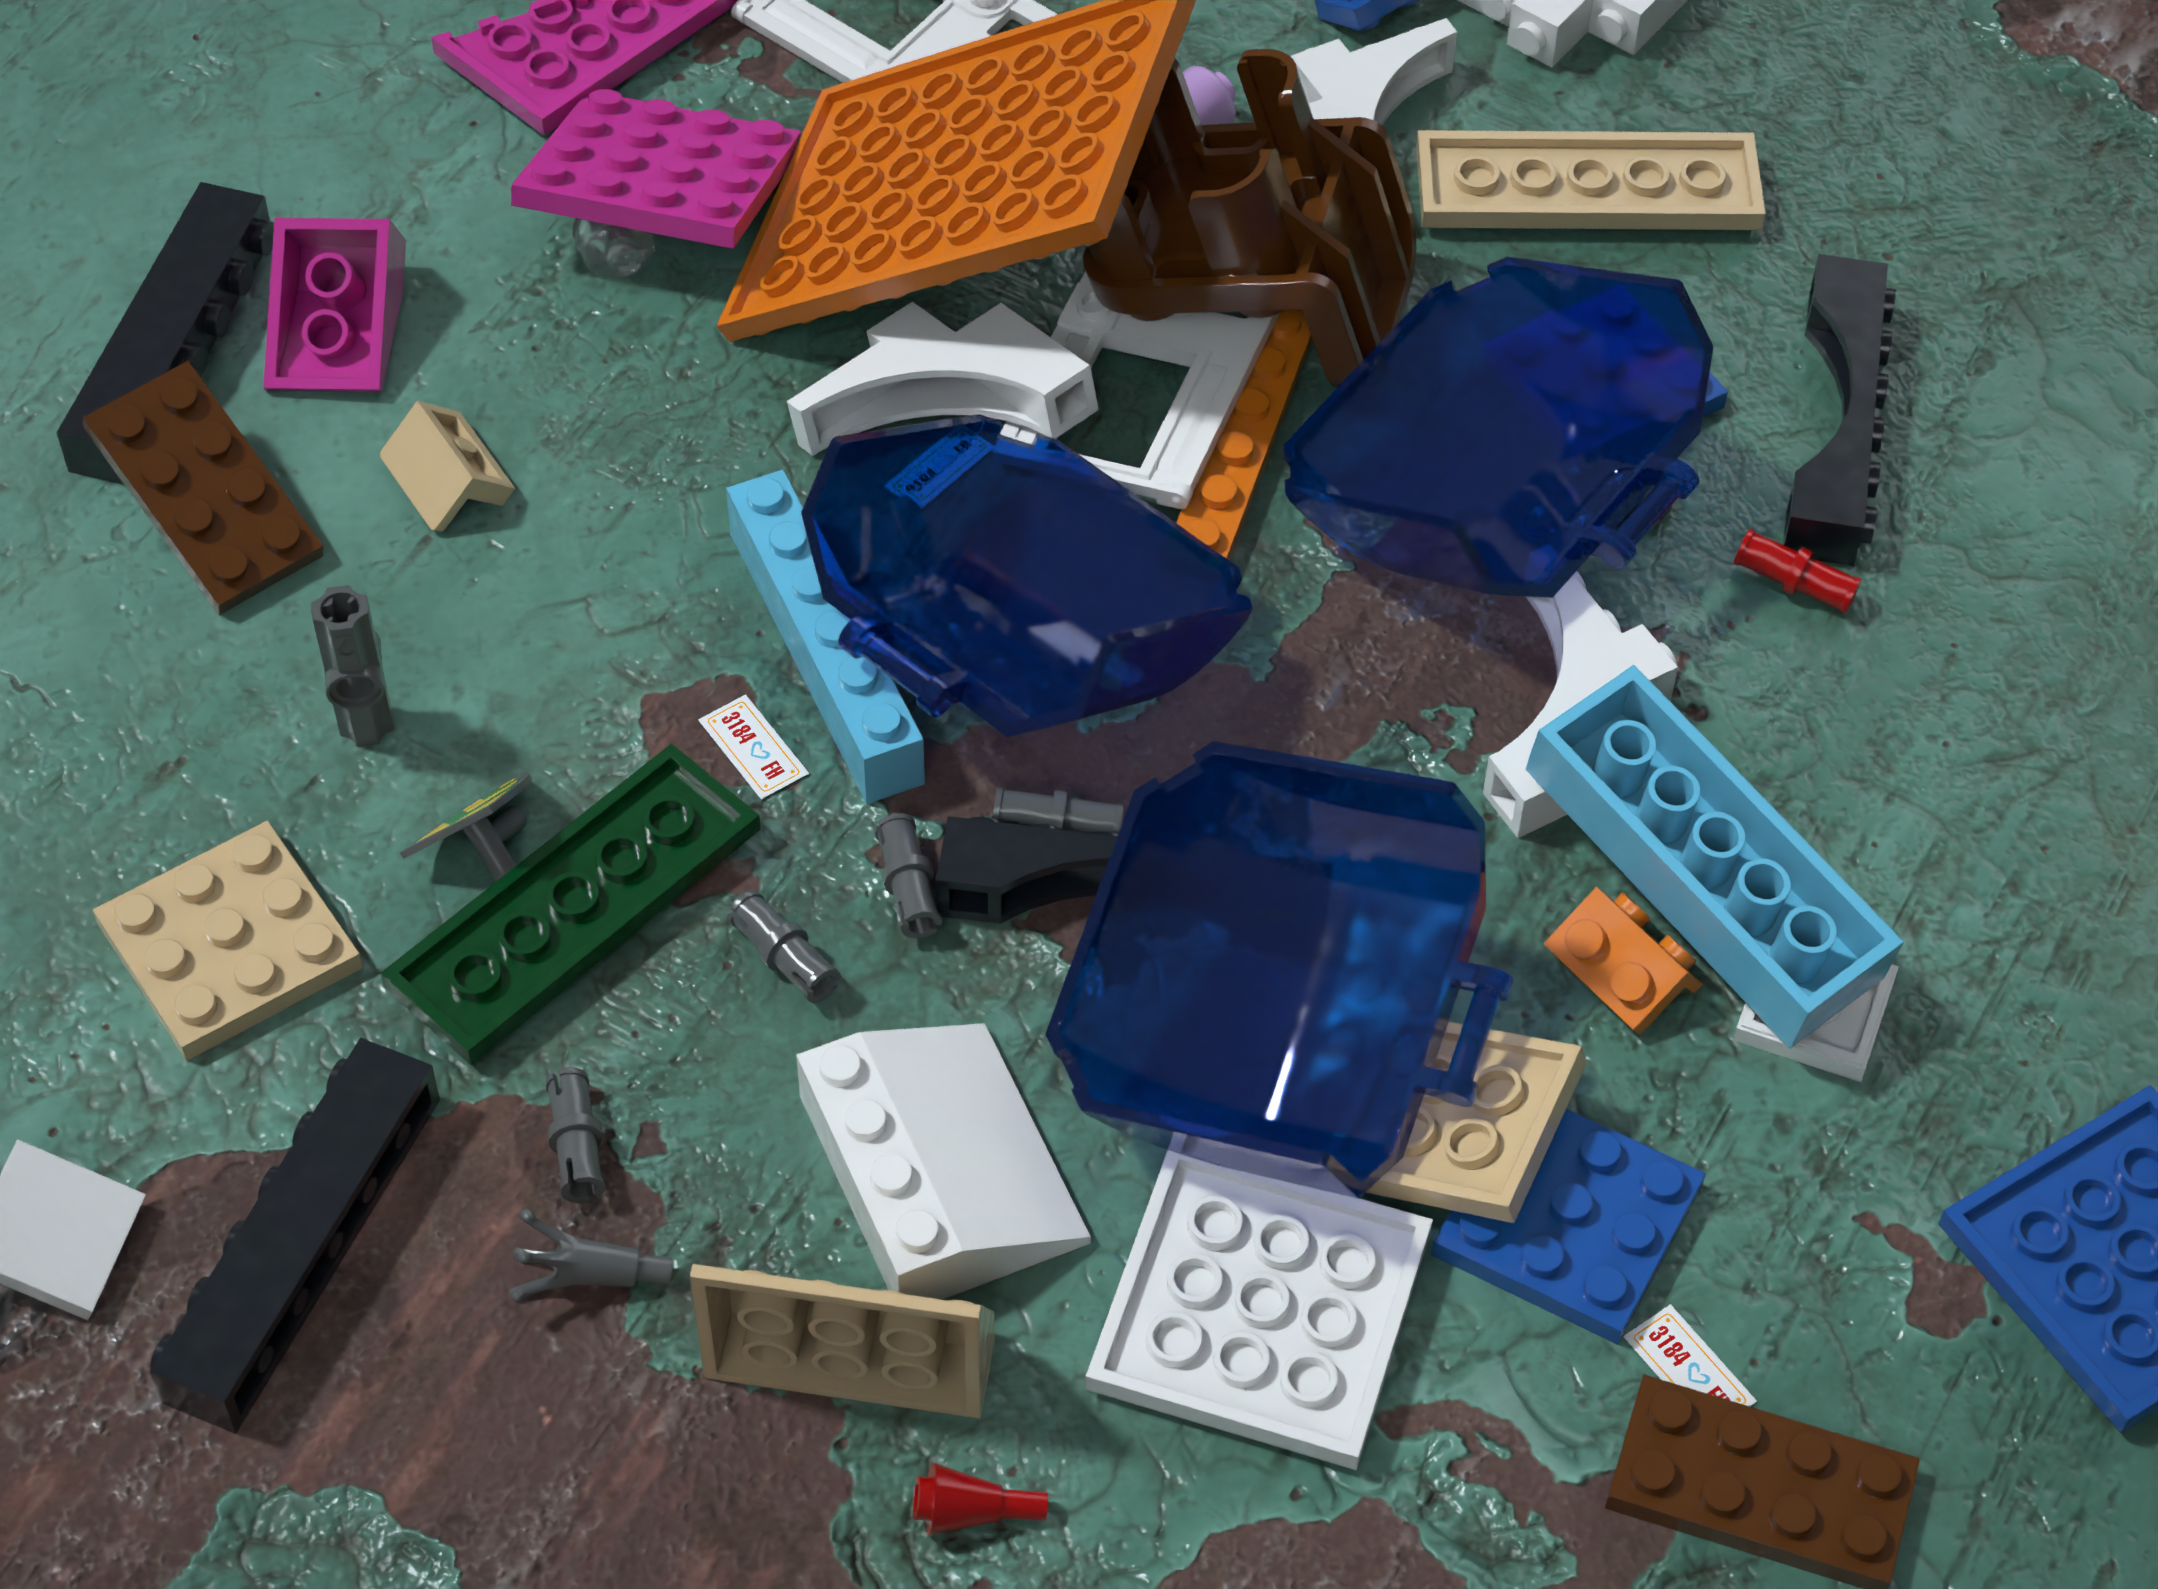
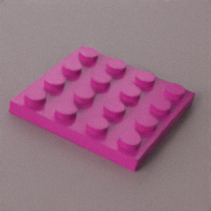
(657, 168)

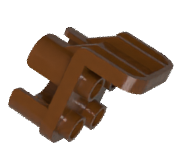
(1263, 218)

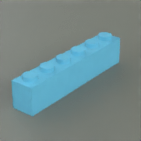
(851, 693)

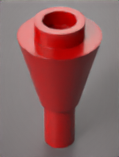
(958, 1501)

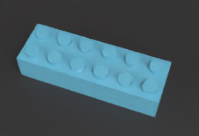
(1713, 855)

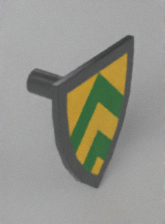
(484, 834)

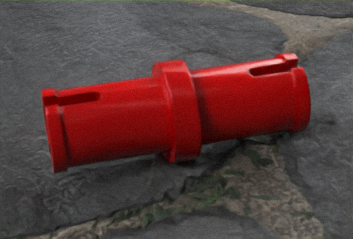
(1797, 571)

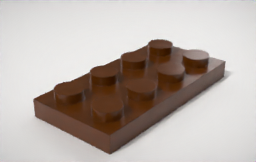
(203, 487)
(1763, 1484)

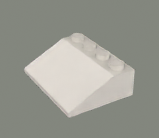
(937, 1157)

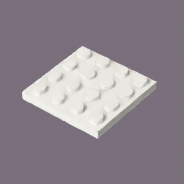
(1260, 1308)

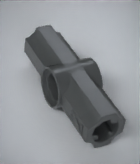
(352, 665)

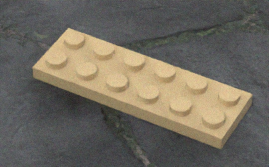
(1589, 180)

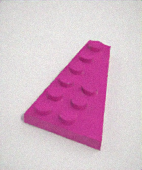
(568, 49)

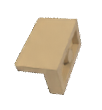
(442, 464)

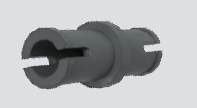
(1057, 811)
(908, 875)
(784, 946)
(575, 1135)

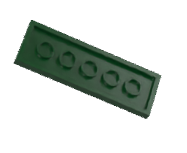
(570, 903)

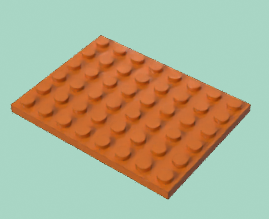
(959, 164)

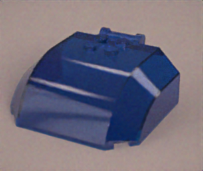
(1511, 429)
(1011, 575)
(1281, 966)

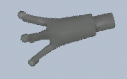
(587, 1262)

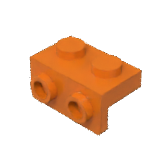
(1621, 960)

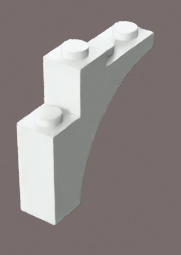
(1553, 27)
(1376, 76)
(926, 369)
(1587, 656)

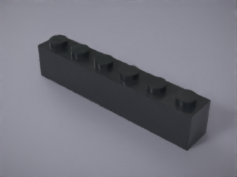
(175, 311)
(294, 1235)

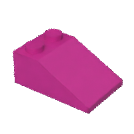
(333, 304)

